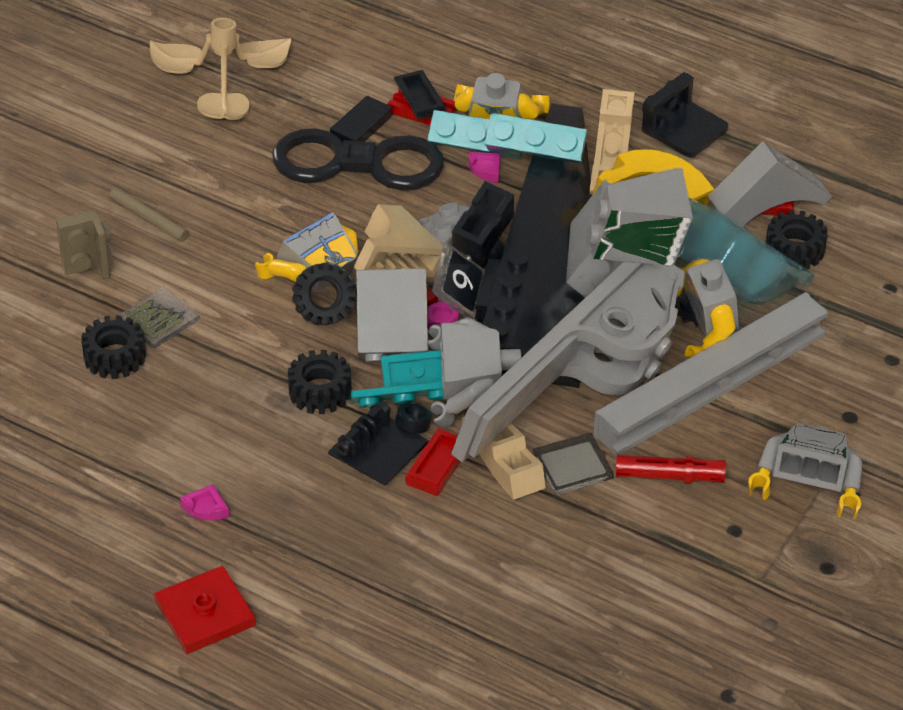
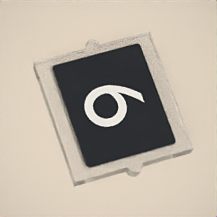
(458, 281)

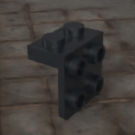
(678, 121)

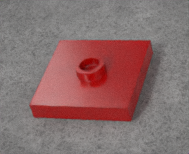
(204, 609)

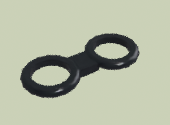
(357, 157)

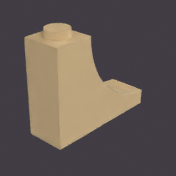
(398, 243)

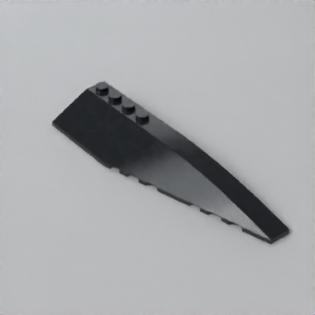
(531, 278)

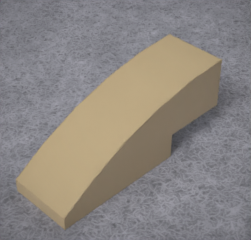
(513, 463)

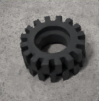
(802, 228)
(342, 284)
(112, 333)
(319, 367)

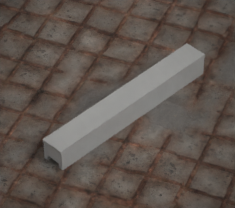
(709, 374)

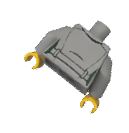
(812, 458)

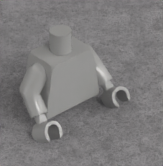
(468, 364)

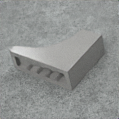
(763, 182)

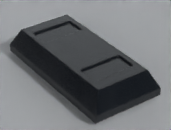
(419, 94)

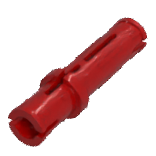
(664, 468)

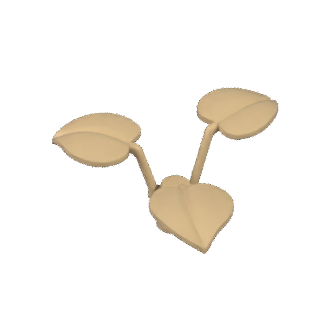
(223, 39)

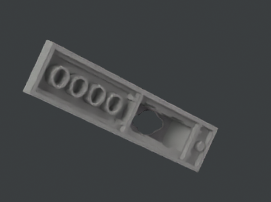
(622, 318)

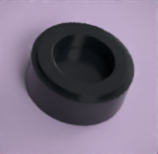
(413, 418)

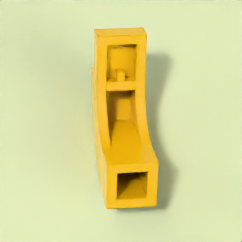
(646, 162)

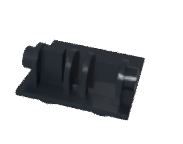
(377, 445)

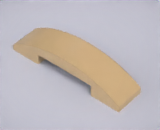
(613, 130)

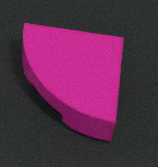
(485, 165)
(205, 504)

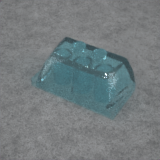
(752, 265)

